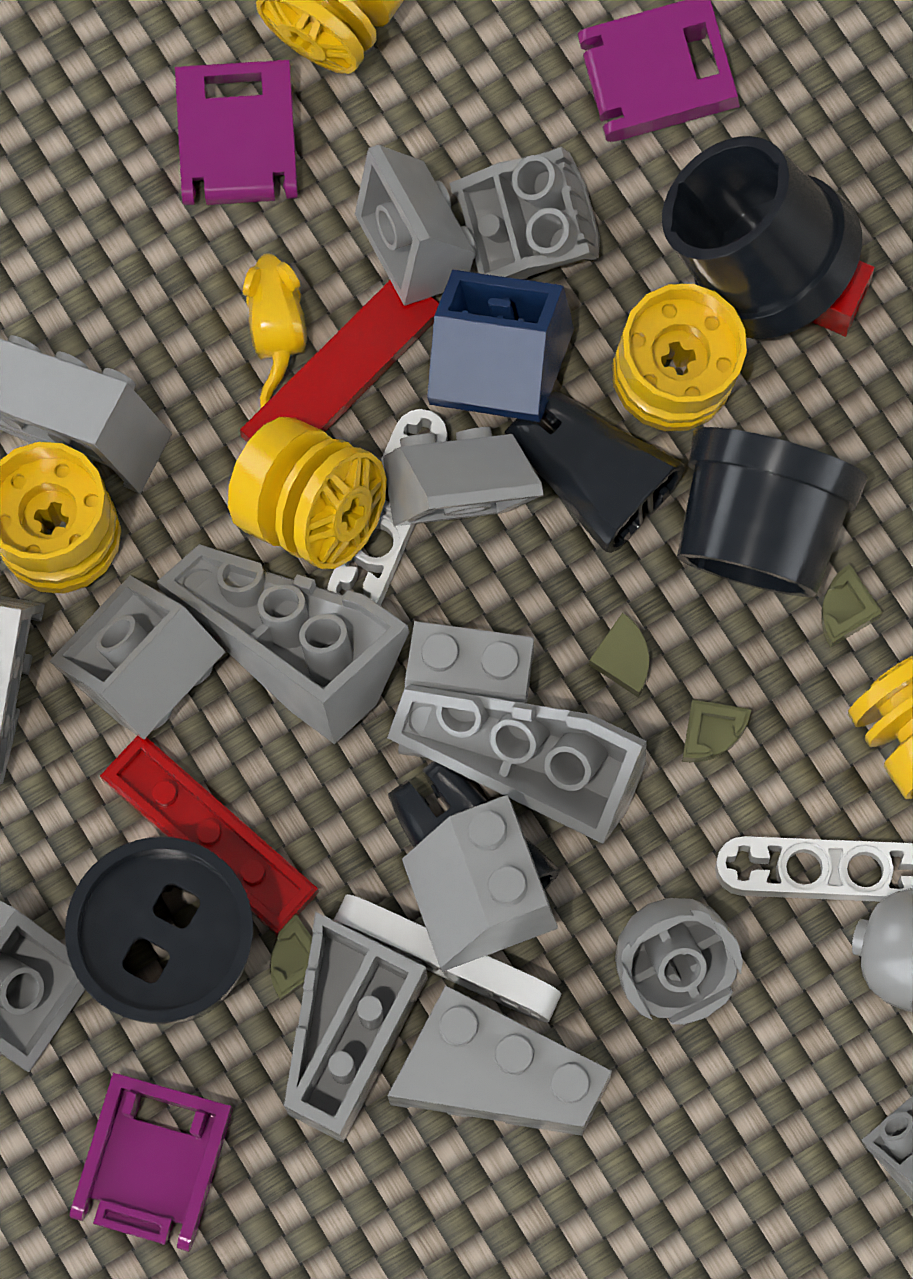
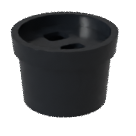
(762, 234)
(765, 510)
(116, 909)

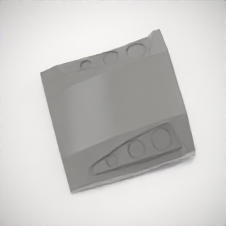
(528, 215)

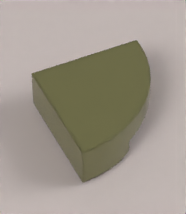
(847, 607)
(623, 656)
(713, 730)
(290, 958)

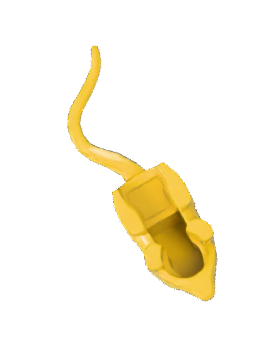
(274, 317)

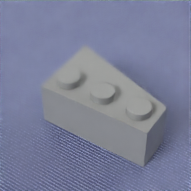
(347, 1024)

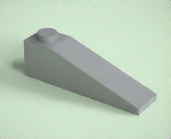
(303, 643)
(535, 754)

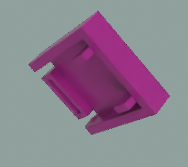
(647, 72)
(237, 139)
(147, 1171)

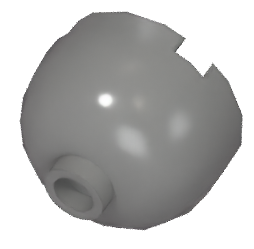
(887, 949)
(677, 960)

